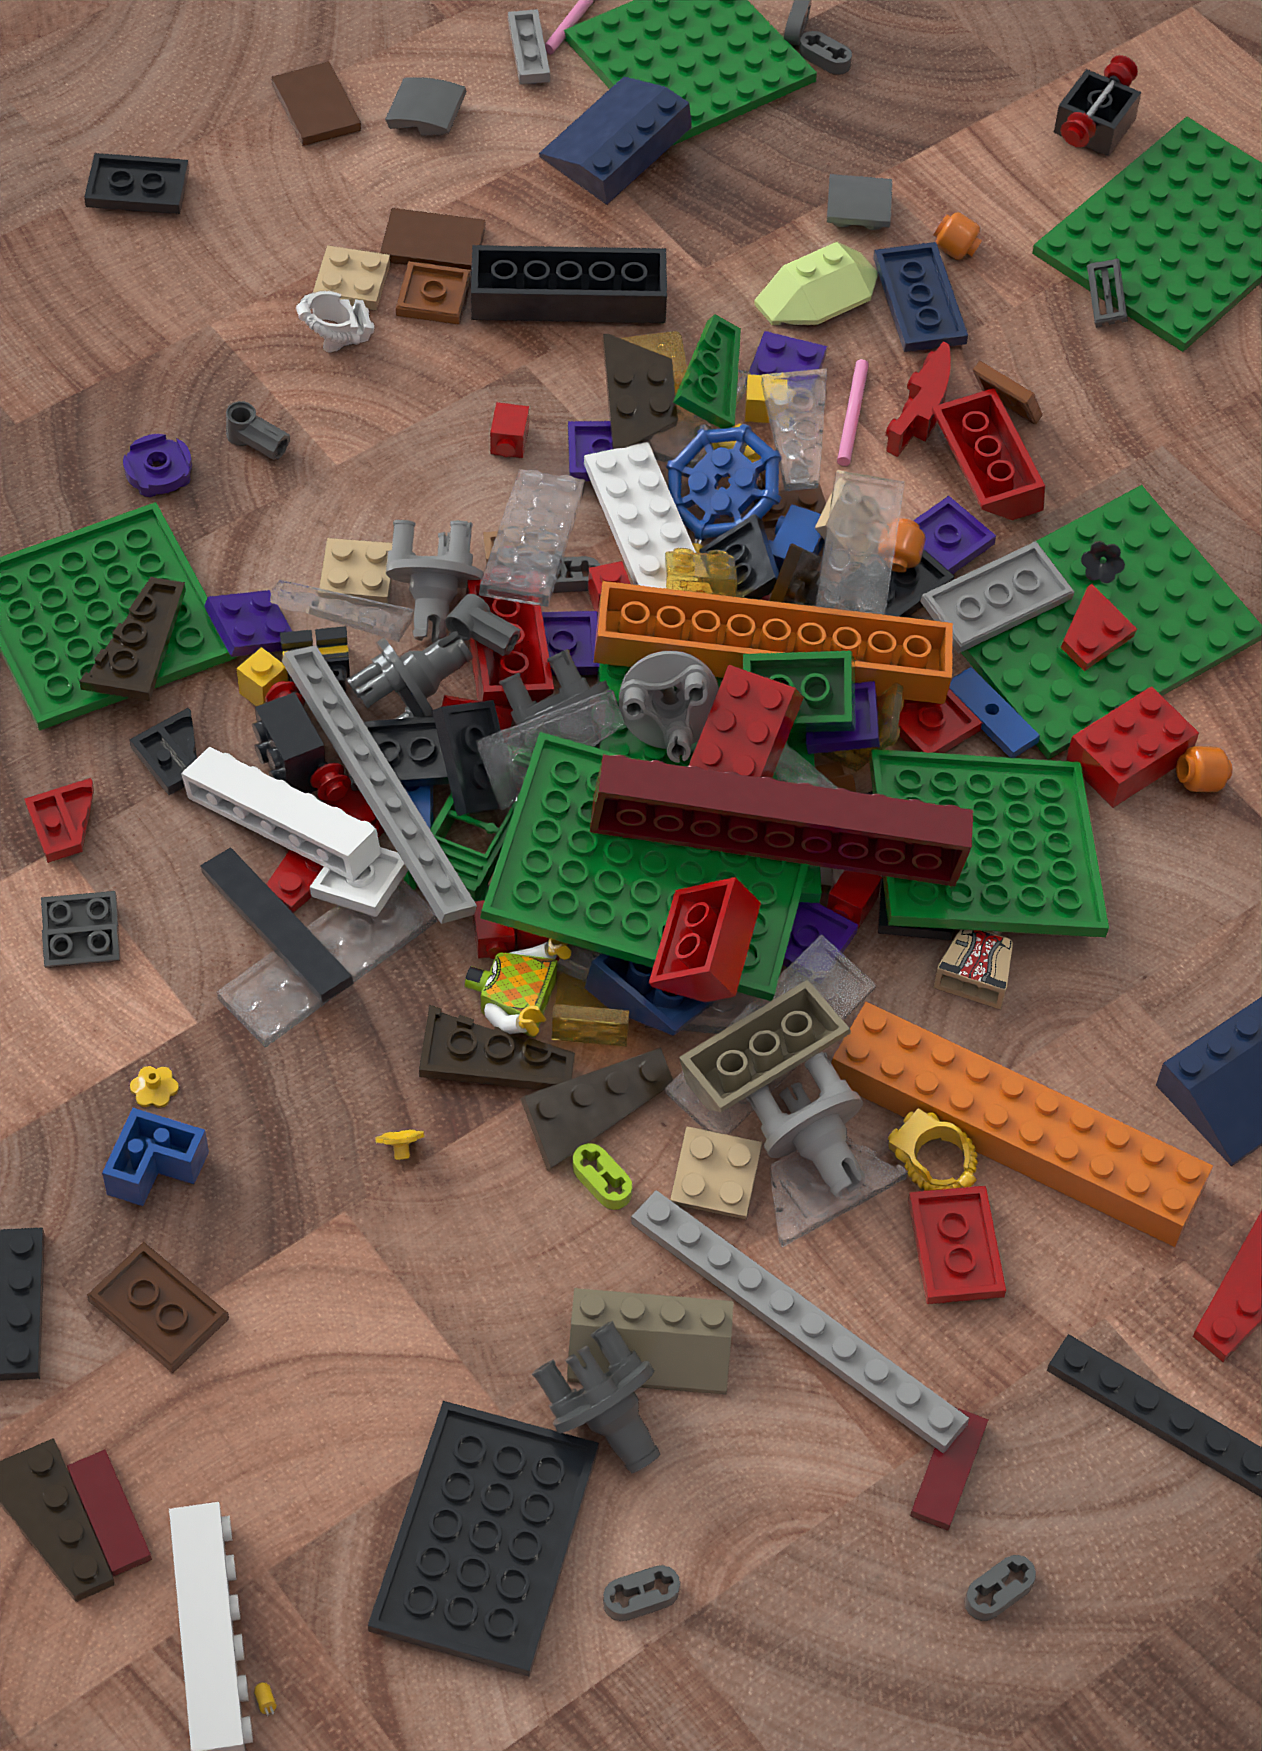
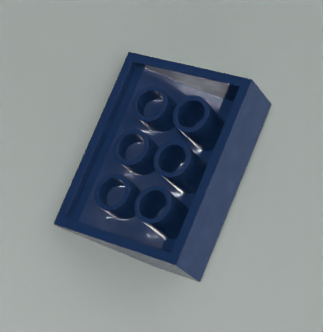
(619, 137)
(627, 987)
(1220, 1084)

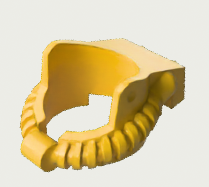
(920, 1129)

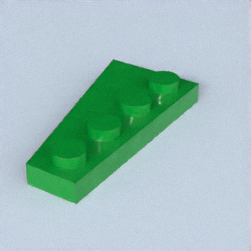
(712, 374)

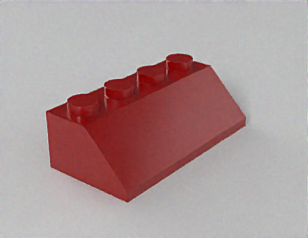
(991, 455)
(526, 658)

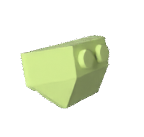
(818, 287)

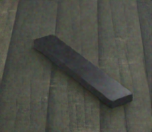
(277, 925)

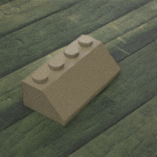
(762, 1047)
(679, 1336)

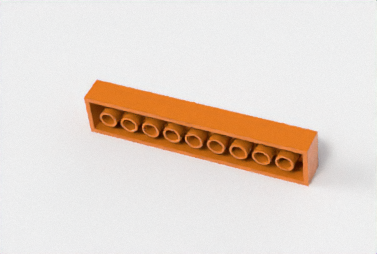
(722, 628)
(1024, 1124)

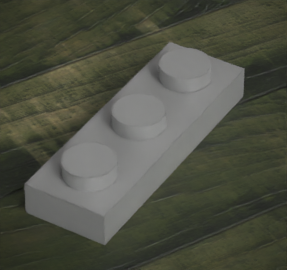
(528, 47)

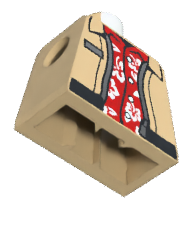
(976, 967)

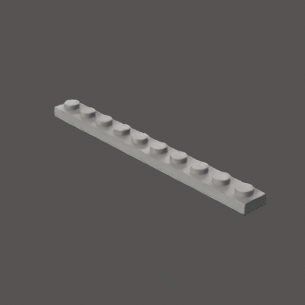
(379, 785)
(800, 1321)

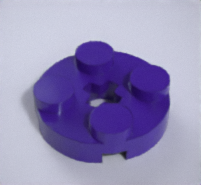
(157, 480)

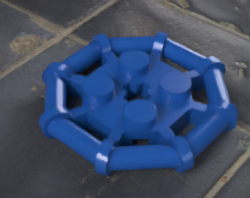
(721, 464)

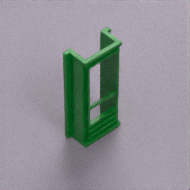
(471, 866)

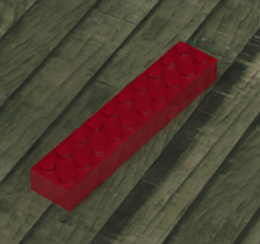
(781, 820)

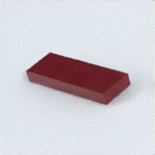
(948, 1475)
(109, 1513)

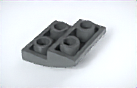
(426, 104)
(859, 201)
(80, 929)

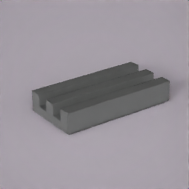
(1110, 317)

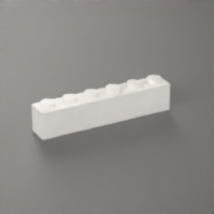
(282, 813)
(207, 1629)

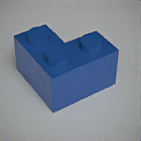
(149, 1148)

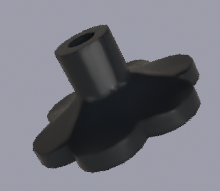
(1102, 569)

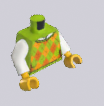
(518, 986)

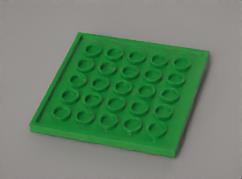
(706, 51)
(71, 595)
(1029, 852)

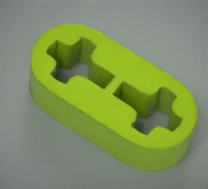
(596, 1182)

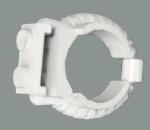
(353, 321)

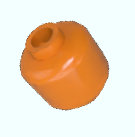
(957, 236)
(908, 545)
(1204, 769)

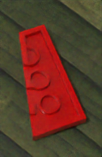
(296, 873)
(1238, 1301)

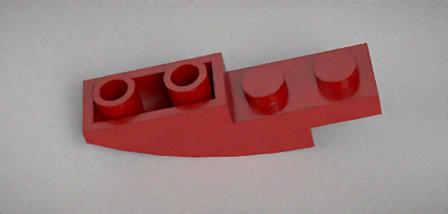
(926, 390)

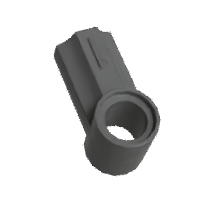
(247, 428)
(474, 620)

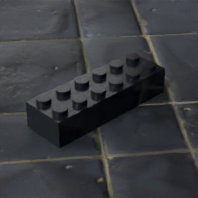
(569, 284)

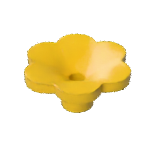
(154, 1086)
(400, 1141)

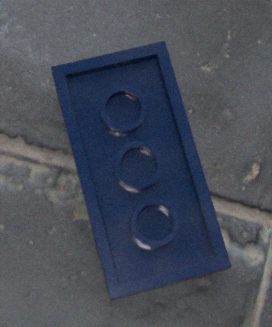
(920, 296)

